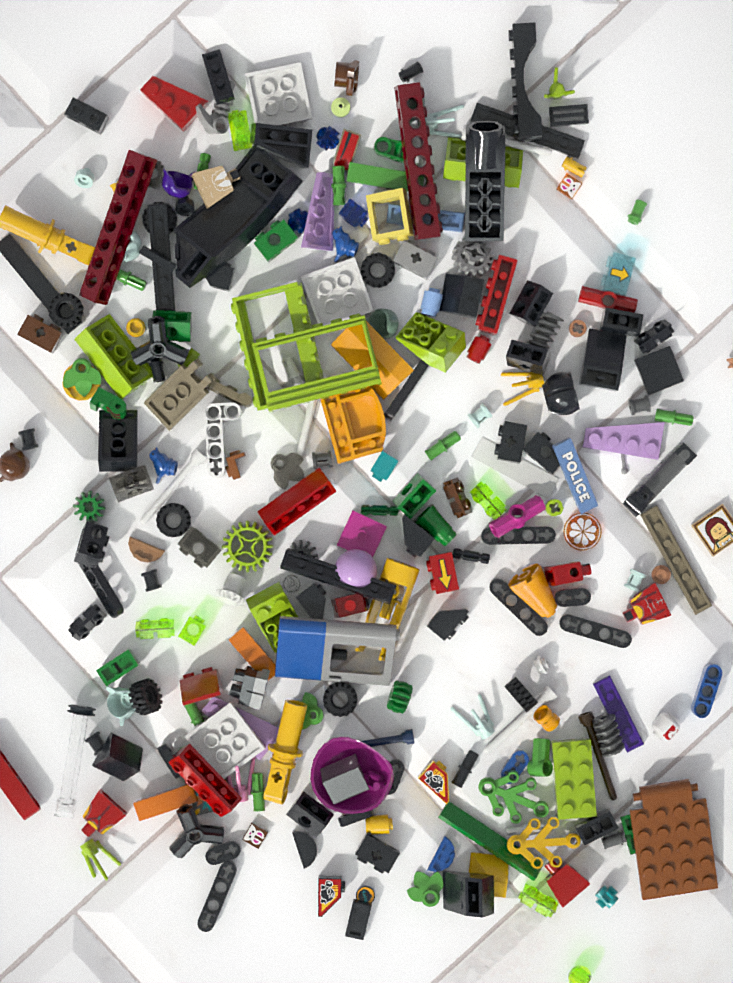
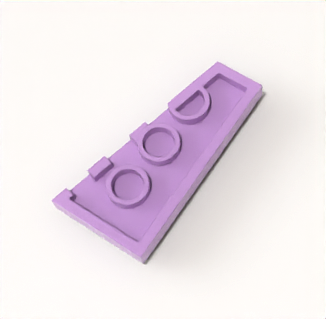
(320, 215)
(632, 440)
(264, 730)

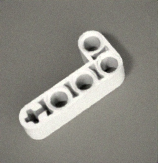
(219, 440)

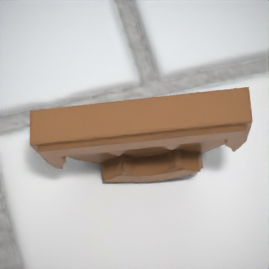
(143, 551)

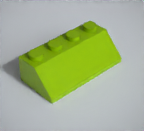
(456, 163)
(111, 355)

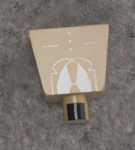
(214, 184)

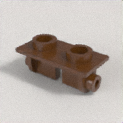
(461, 505)

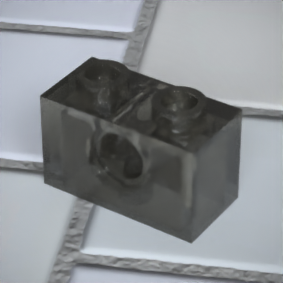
(131, 483)
(210, 551)

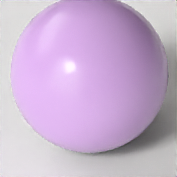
(356, 568)

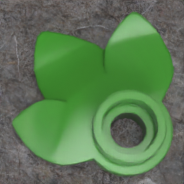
(81, 379)
(312, 703)
(426, 885)

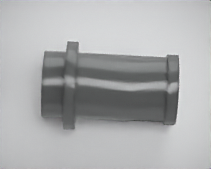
(613, 840)

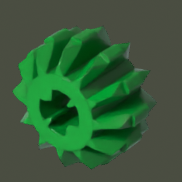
(82, 508)
(399, 696)

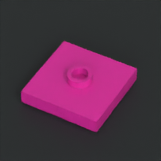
(361, 534)

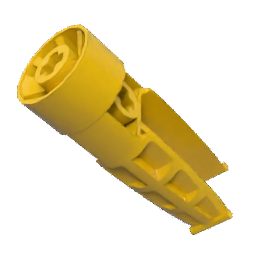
(399, 575)

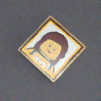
(715, 530)

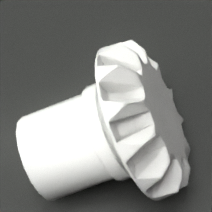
(232, 591)

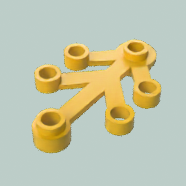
(540, 843)

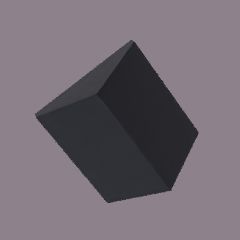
(119, 757)

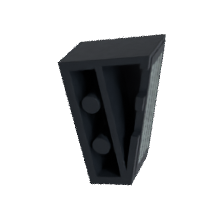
(283, 141)

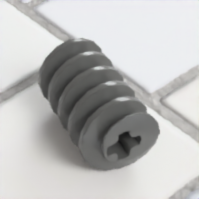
(545, 330)
(609, 733)

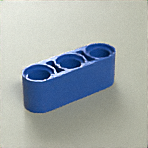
(707, 700)

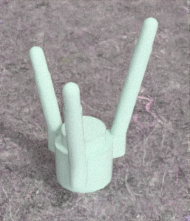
(432, 122)
(484, 728)

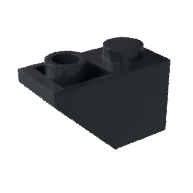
(222, 278)
(446, 621)

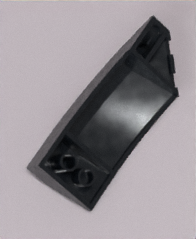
(220, 232)

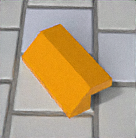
(354, 350)

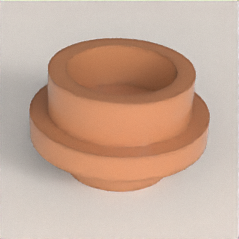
(661, 574)

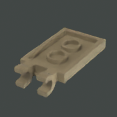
(179, 394)

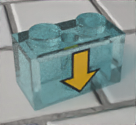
(618, 273)

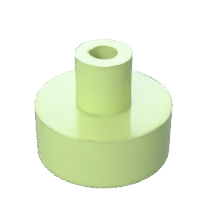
(340, 112)

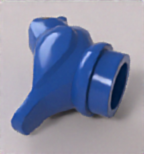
(344, 244)
(163, 464)

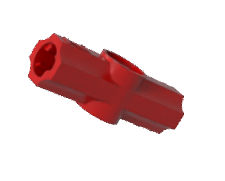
(595, 298)

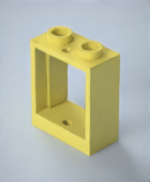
(384, 197)

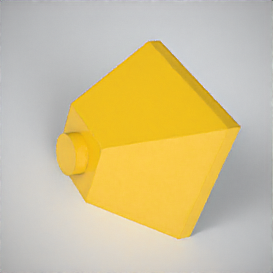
(491, 865)

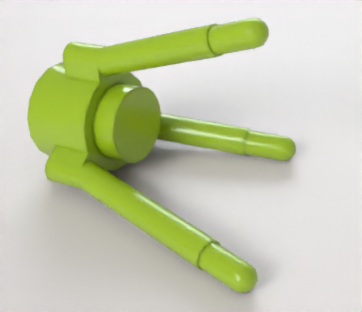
(557, 89)
(89, 850)

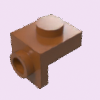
(232, 468)

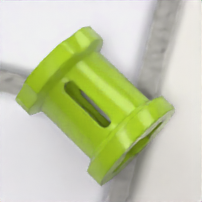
(559, 505)

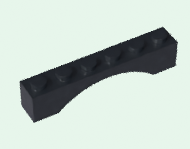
(528, 120)

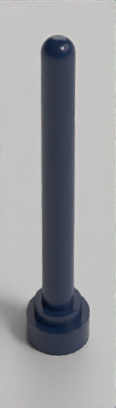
(405, 737)

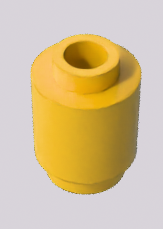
(378, 824)

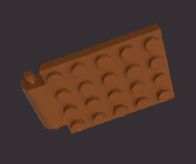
(672, 840)

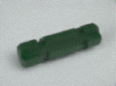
(379, 510)

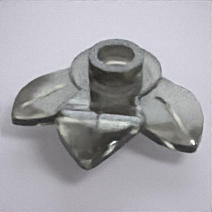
(289, 470)

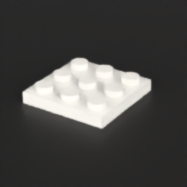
(279, 95)
(337, 292)
(225, 740)

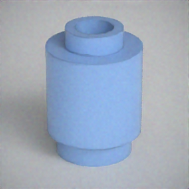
(431, 302)

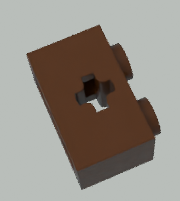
(29, 332)

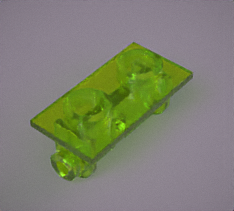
(239, 130)
(481, 494)
(145, 628)
(545, 904)

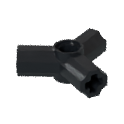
(158, 335)
(190, 823)

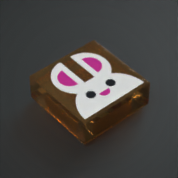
(569, 186)

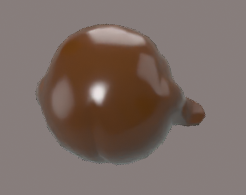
(13, 464)

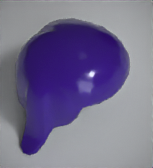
(177, 183)

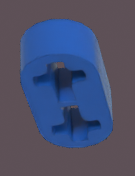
(511, 763)

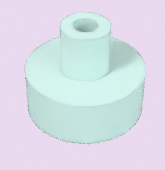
(84, 178)

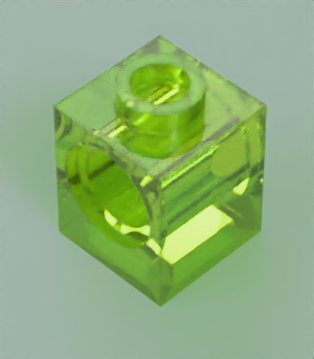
(186, 635)

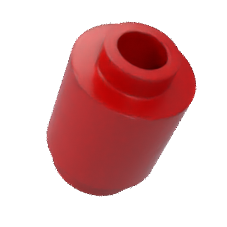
(478, 349)

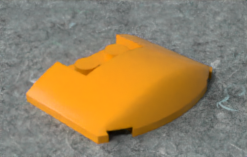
(355, 423)

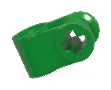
(393, 150)

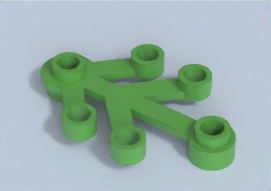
(511, 795)

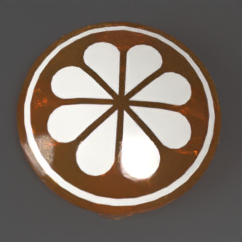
(582, 531)

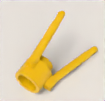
(534, 381)

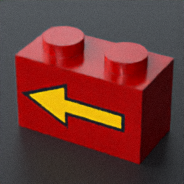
(443, 573)

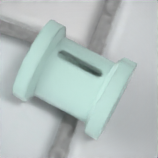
(479, 415)
(635, 580)

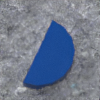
(443, 857)

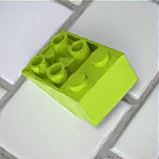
(432, 341)
(267, 608)

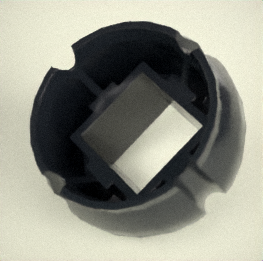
(560, 394)

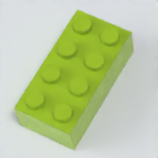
(573, 778)

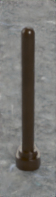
(586, 719)

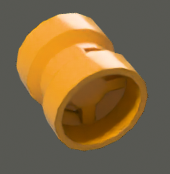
(546, 718)

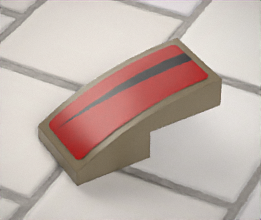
(346, 148)

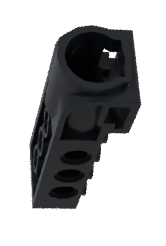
(484, 181)

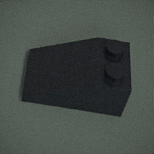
(118, 442)

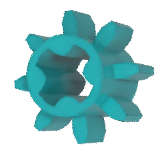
(606, 896)

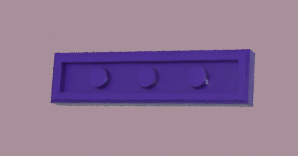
(614, 705)

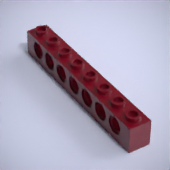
(410, 152)
(117, 227)

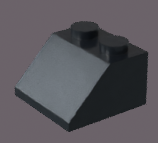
(461, 295)
(415, 537)
(313, 600)

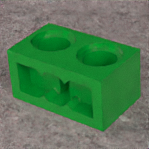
(118, 667)

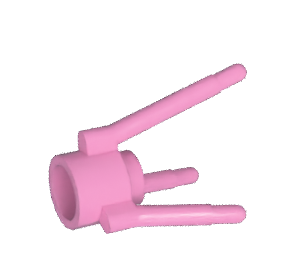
(240, 788)

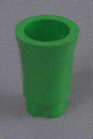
(435, 525)

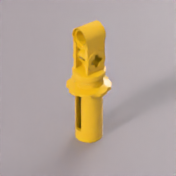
(44, 234)
(285, 750)

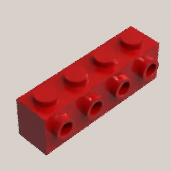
(497, 295)
(296, 501)
(205, 780)

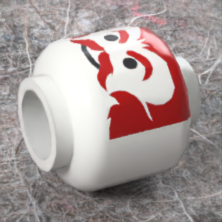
(665, 726)

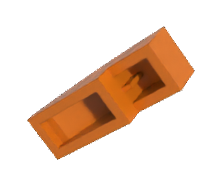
(252, 652)
(164, 802)

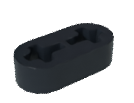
(571, 592)
(167, 754)
(398, 775)
(348, 819)
(221, 848)

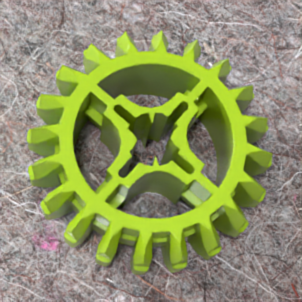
(257, 560)

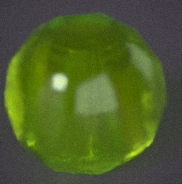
(579, 974)

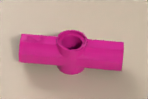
(508, 522)

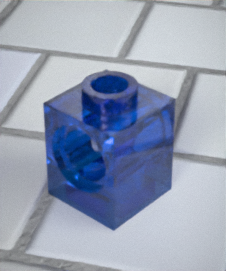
(354, 214)

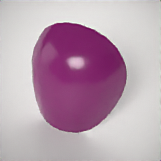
(375, 767)

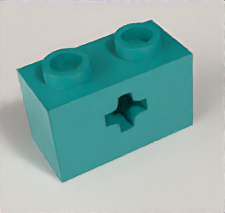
(383, 467)

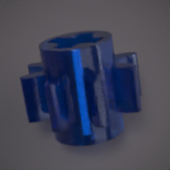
(327, 138)
(297, 220)

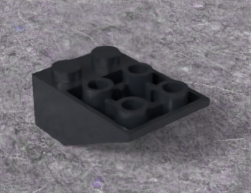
(603, 360)
(468, 893)

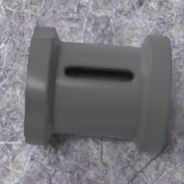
(639, 405)
(322, 459)

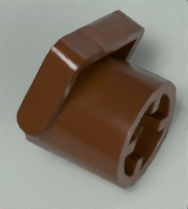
(347, 76)

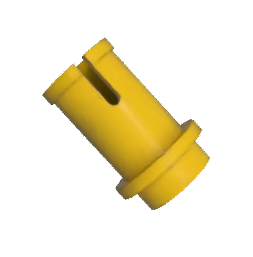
(573, 166)

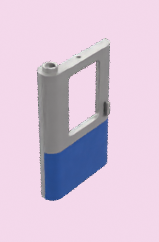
(307, 645)

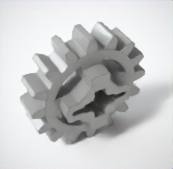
(472, 257)

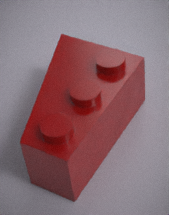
(173, 101)

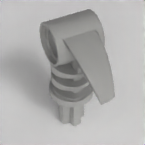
(217, 117)

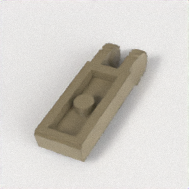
(230, 393)

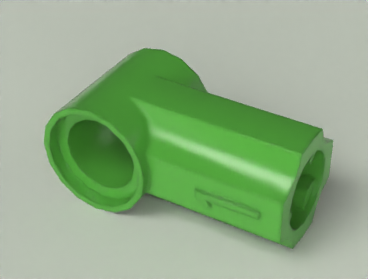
(540, 764)

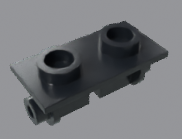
(660, 330)
(81, 629)

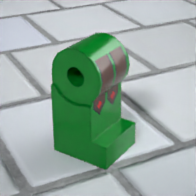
(109, 403)

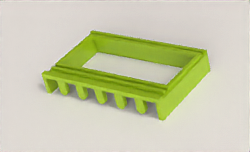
(300, 319)
(324, 387)

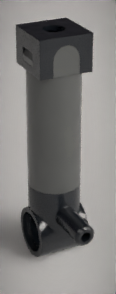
(659, 479)

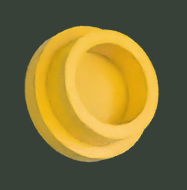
(135, 327)

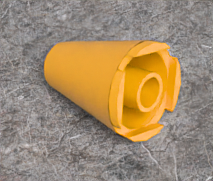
(534, 590)

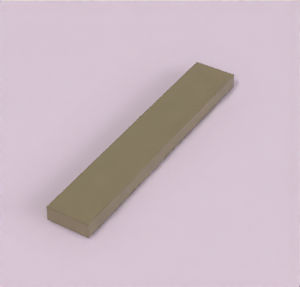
(675, 560)

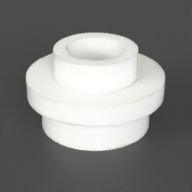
(541, 665)

